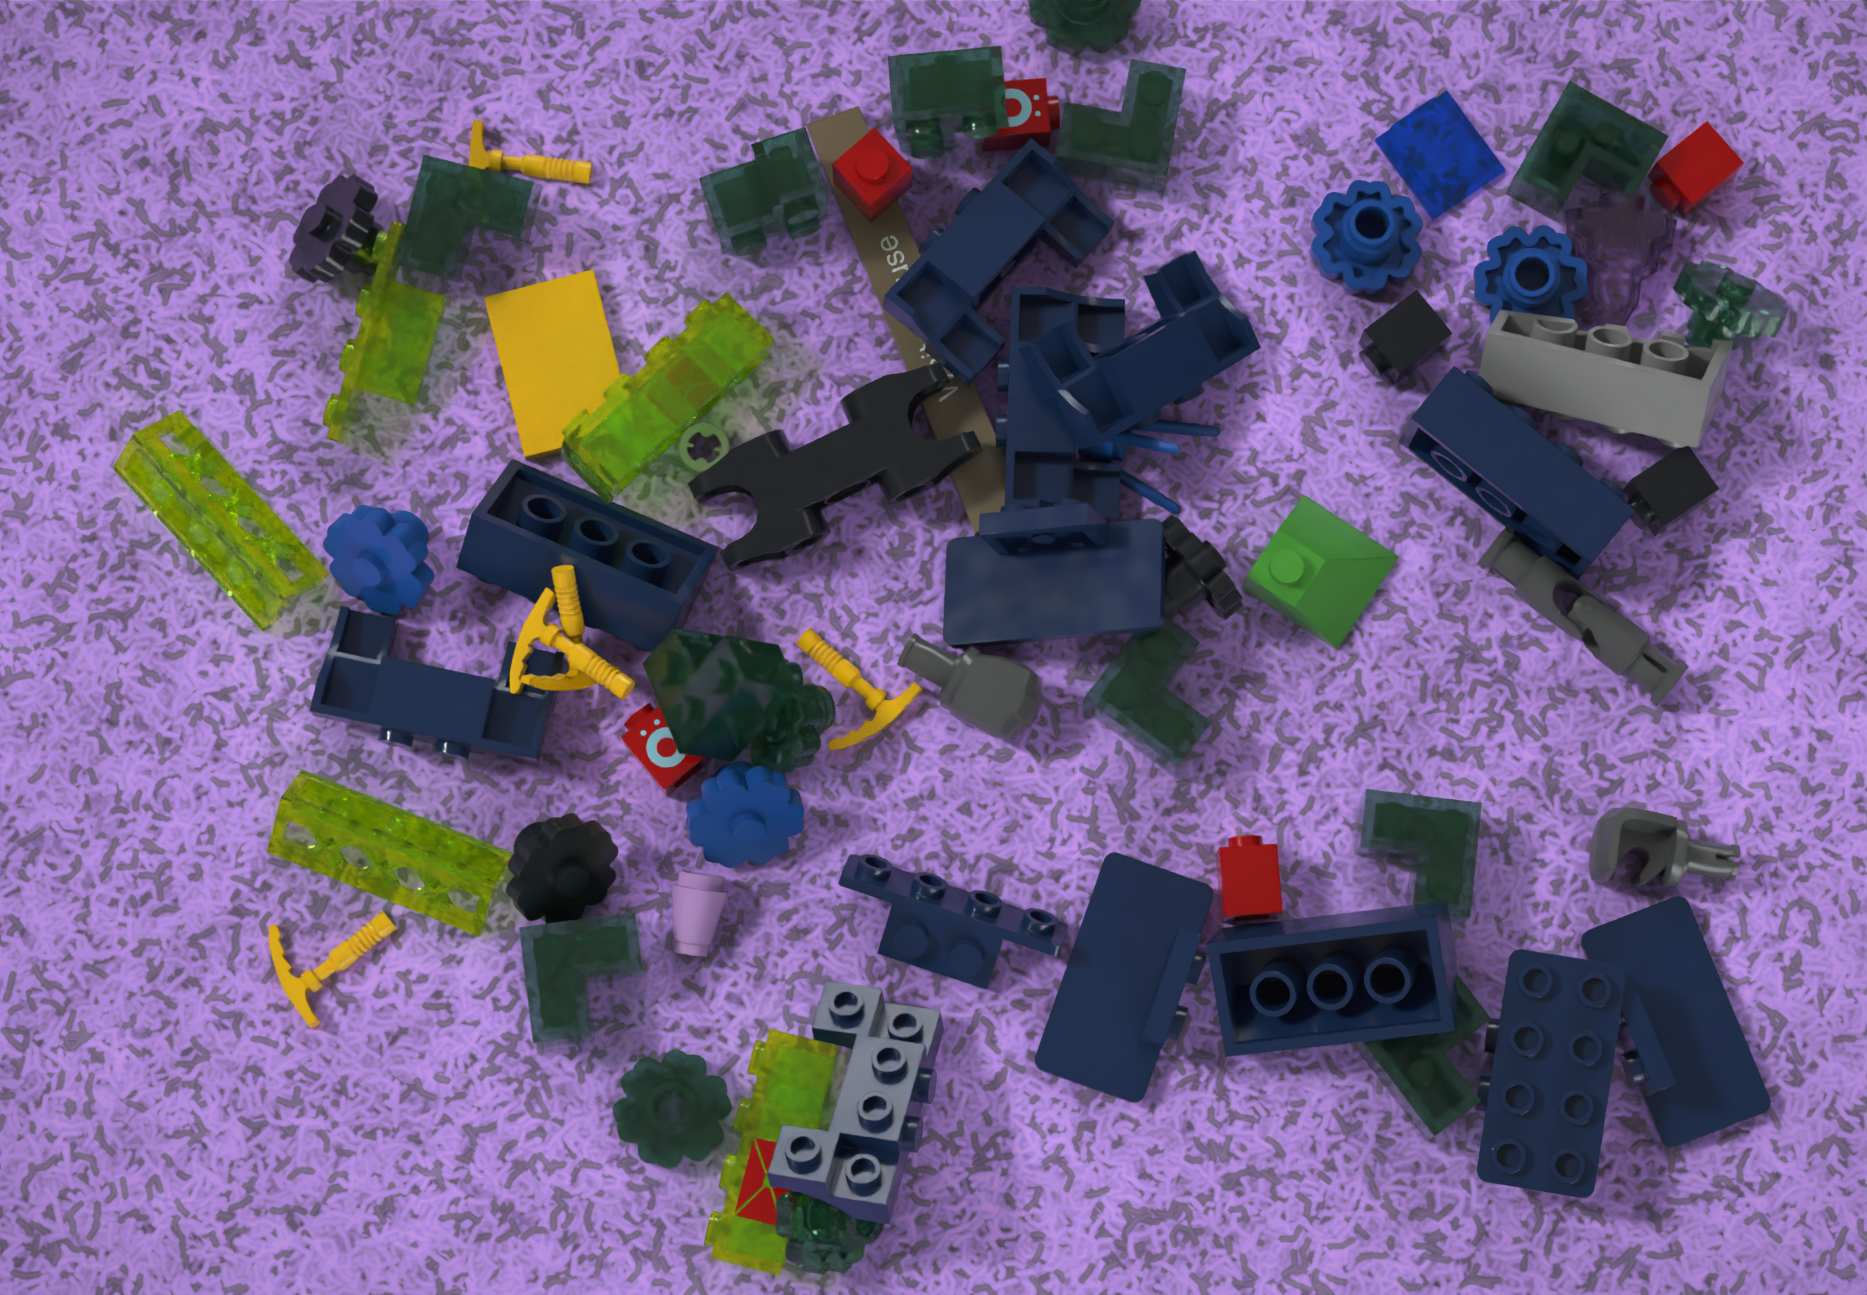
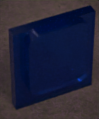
(1439, 155)

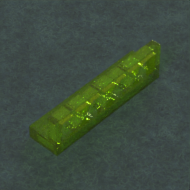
(209, 521)
(390, 841)

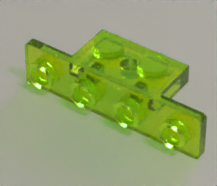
(392, 340)

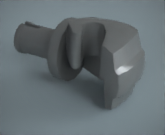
(978, 688)
(1661, 846)

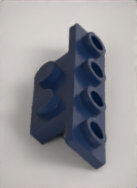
(946, 926)

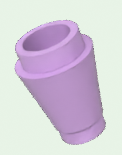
(696, 911)

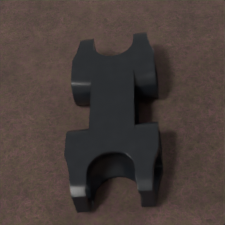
(869, 450)

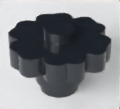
(337, 232)
(1195, 574)
(560, 868)

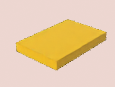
(552, 355)

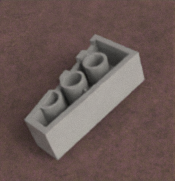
(1606, 375)

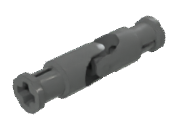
(1605, 633)

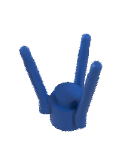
(1117, 448)

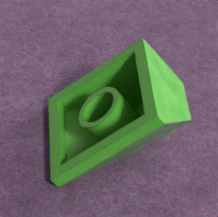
(1319, 572)

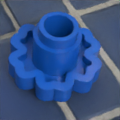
(1366, 237)
(1531, 274)
(380, 557)
(744, 815)

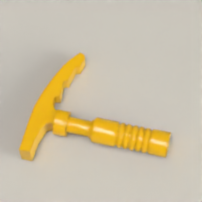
(529, 165)
(572, 627)
(577, 654)
(850, 677)
(338, 959)

